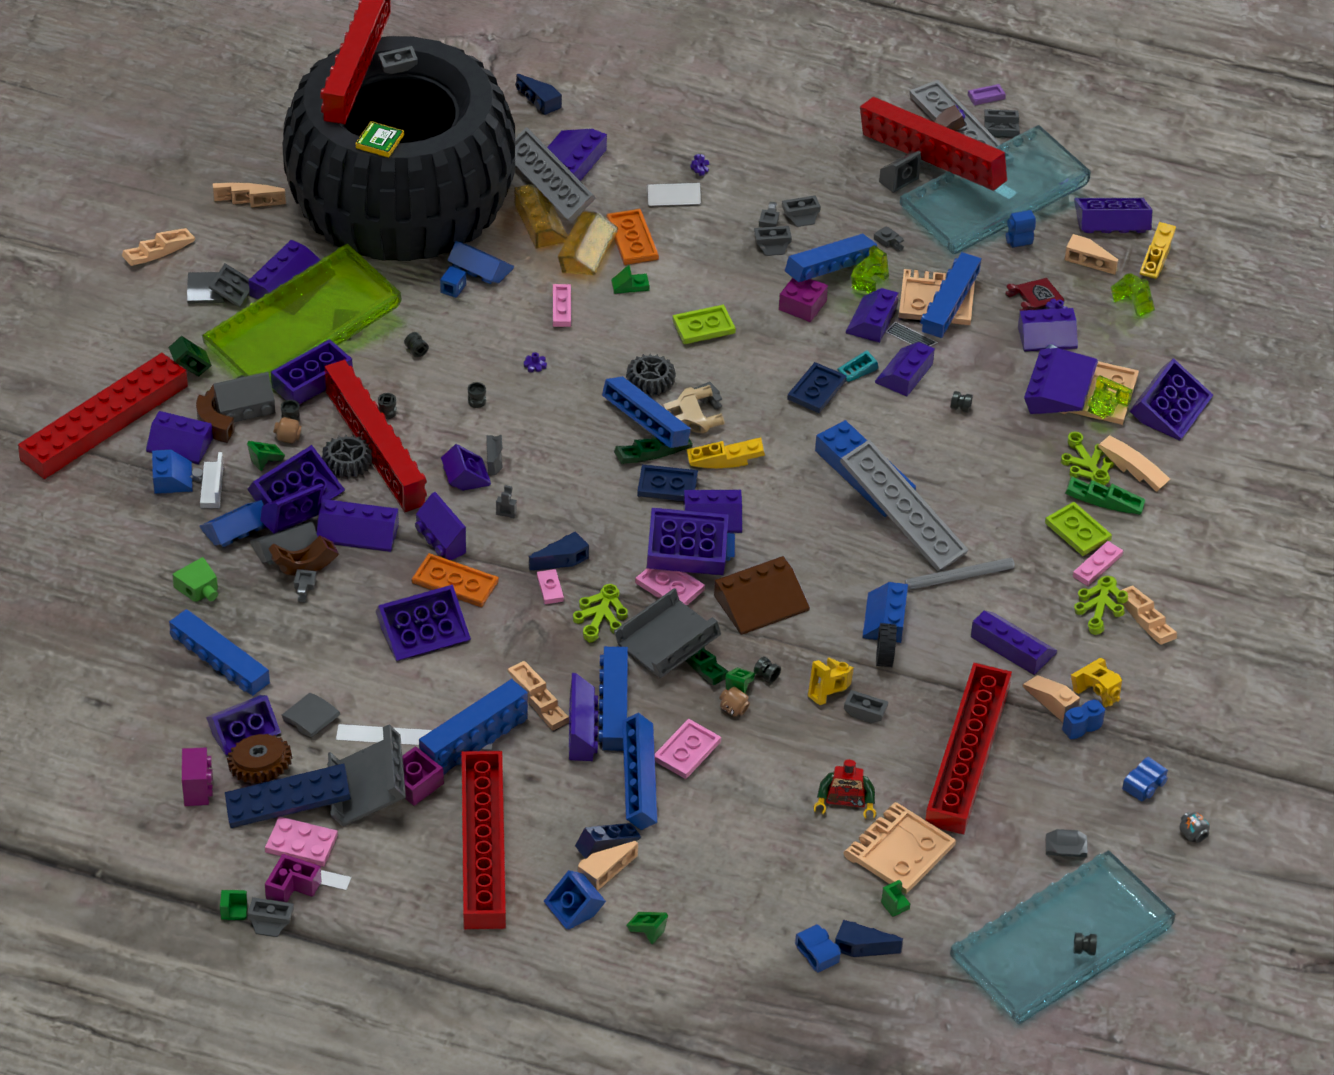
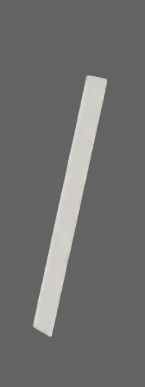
(375, 734)

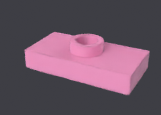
(550, 586)

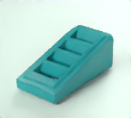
(871, 366)

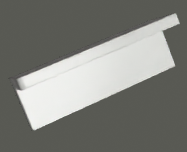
(673, 194)
(212, 483)

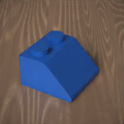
(171, 472)
(574, 899)

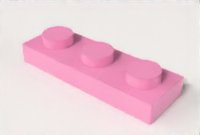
(561, 305)
(1097, 563)

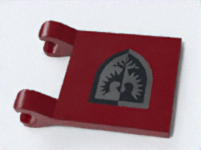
(1036, 293)

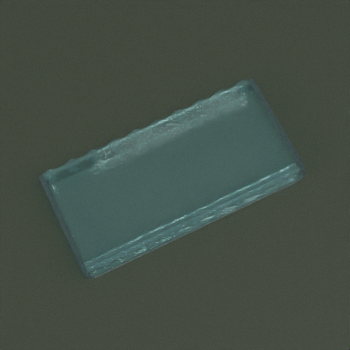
(967, 213)
(1028, 952)

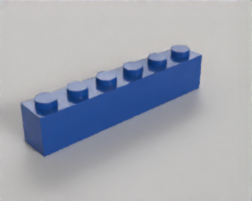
(828, 258)
(951, 295)
(646, 412)
(219, 652)
(614, 697)
(639, 771)

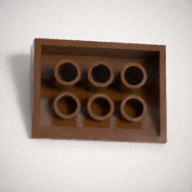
(761, 595)

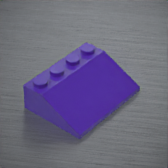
(579, 149)
(1113, 214)
(281, 268)
(1059, 381)
(1171, 401)
(295, 474)
(687, 541)
(423, 623)

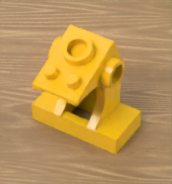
(834, 678)
(1104, 681)

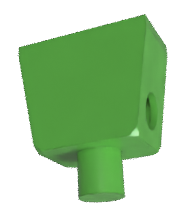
(196, 581)

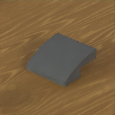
(1002, 122)
(231, 285)
(198, 288)
(310, 714)

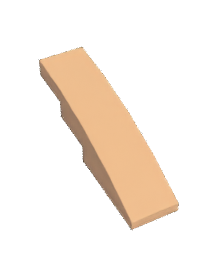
(255, 194)
(162, 245)
(1129, 459)
(1148, 617)
(538, 696)

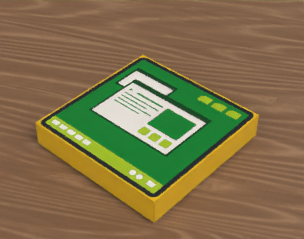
(379, 139)

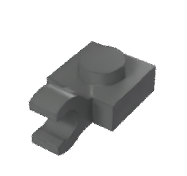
(769, 217)
(889, 237)
(713, 400)
(505, 505)
(304, 581)

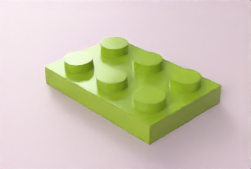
(703, 324)
(1078, 528)

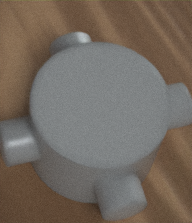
(197, 474)

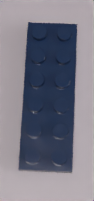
(287, 795)

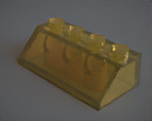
(539, 216)
(587, 244)

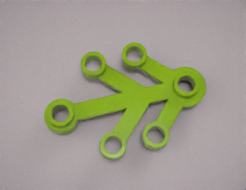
(1098, 475)
(1105, 586)
(608, 594)

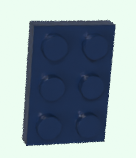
(816, 387)
(666, 482)

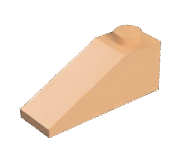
(1089, 254)
(1052, 695)
(605, 864)

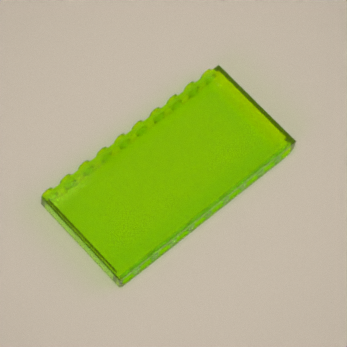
(319, 304)

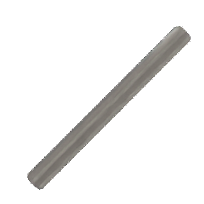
(960, 573)

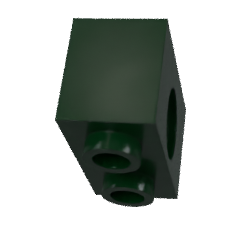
(190, 356)

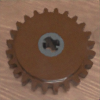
(259, 758)

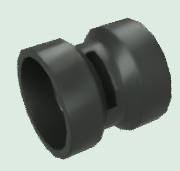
(416, 345)
(476, 395)
(962, 401)
(387, 405)
(290, 409)
(767, 669)
(1087, 944)

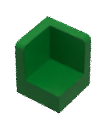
(893, 899)
(233, 904)

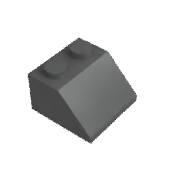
(901, 172)

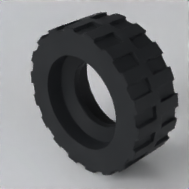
(886, 645)

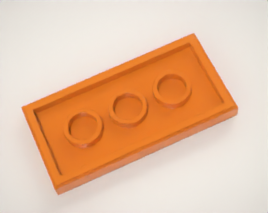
(633, 237)
(469, 583)

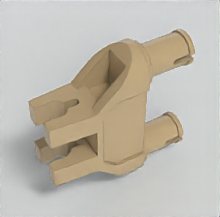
(689, 412)

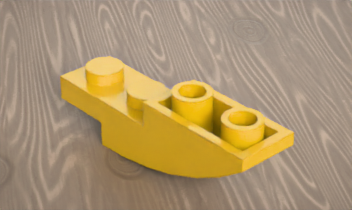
(1158, 250)
(728, 456)

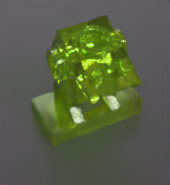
(872, 265)
(1134, 289)
(1105, 401)

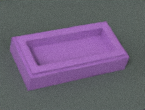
(986, 94)

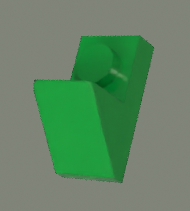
(626, 282)
(263, 452)
(739, 678)
(650, 923)

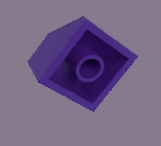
(465, 469)

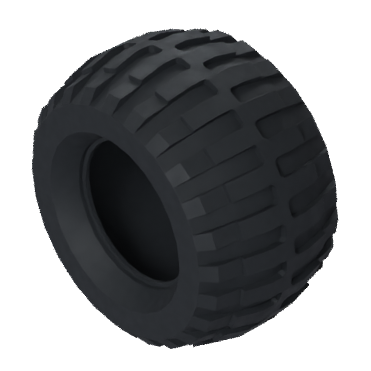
(437, 182)

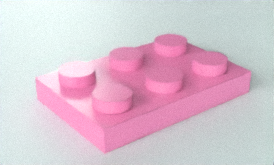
(662, 581)
(687, 748)
(301, 841)

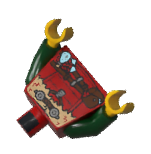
(847, 787)

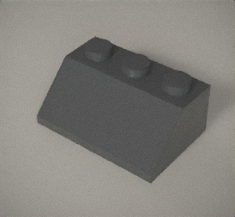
(245, 397)
(291, 539)

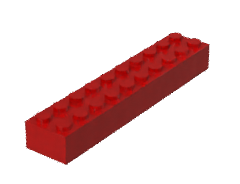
(354, 59)
(935, 142)
(102, 415)
(367, 422)
(968, 748)
(483, 840)

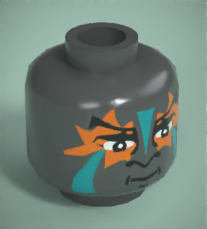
(1194, 827)

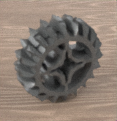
(646, 374)
(347, 456)

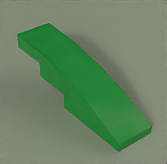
(1102, 496)

